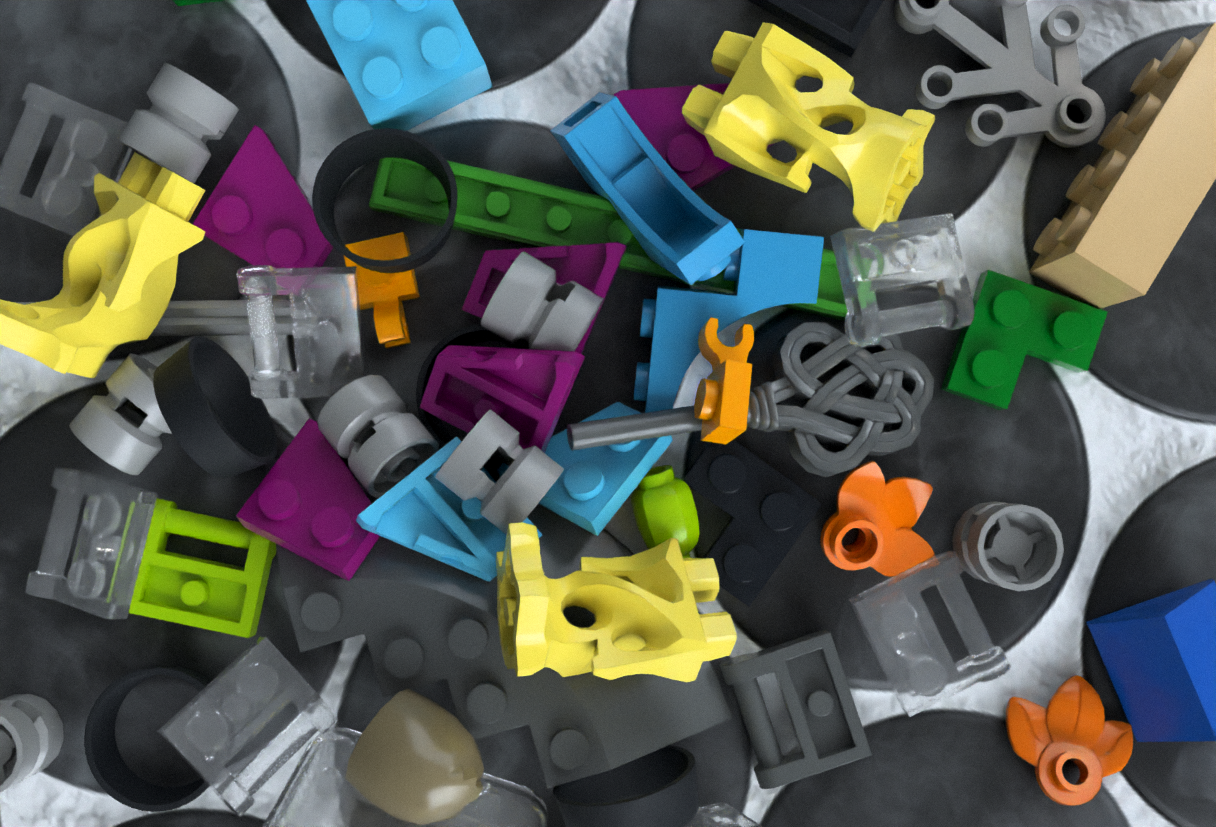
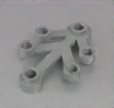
(1010, 70)

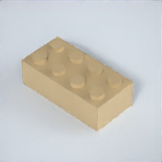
(1142, 186)

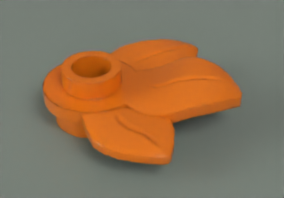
(884, 520)
(1071, 730)

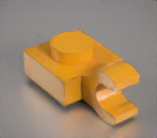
(385, 290)
(724, 395)

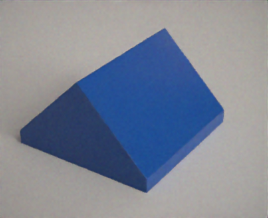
(1164, 663)

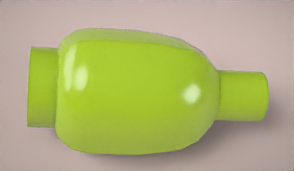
(665, 510)

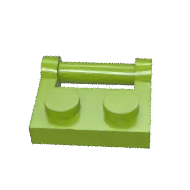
(199, 589)

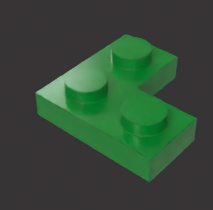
(1014, 322)

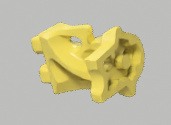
(762, 107)
(114, 272)
(639, 607)

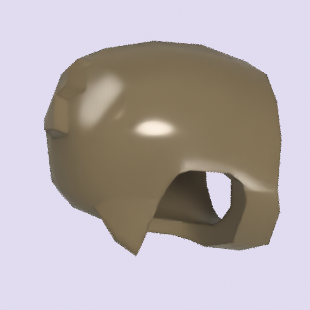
(416, 761)

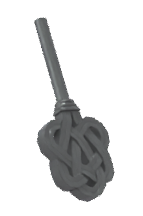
(813, 420)

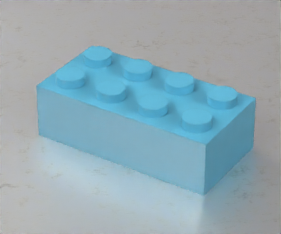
(403, 57)

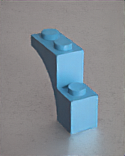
(645, 191)
(766, 273)

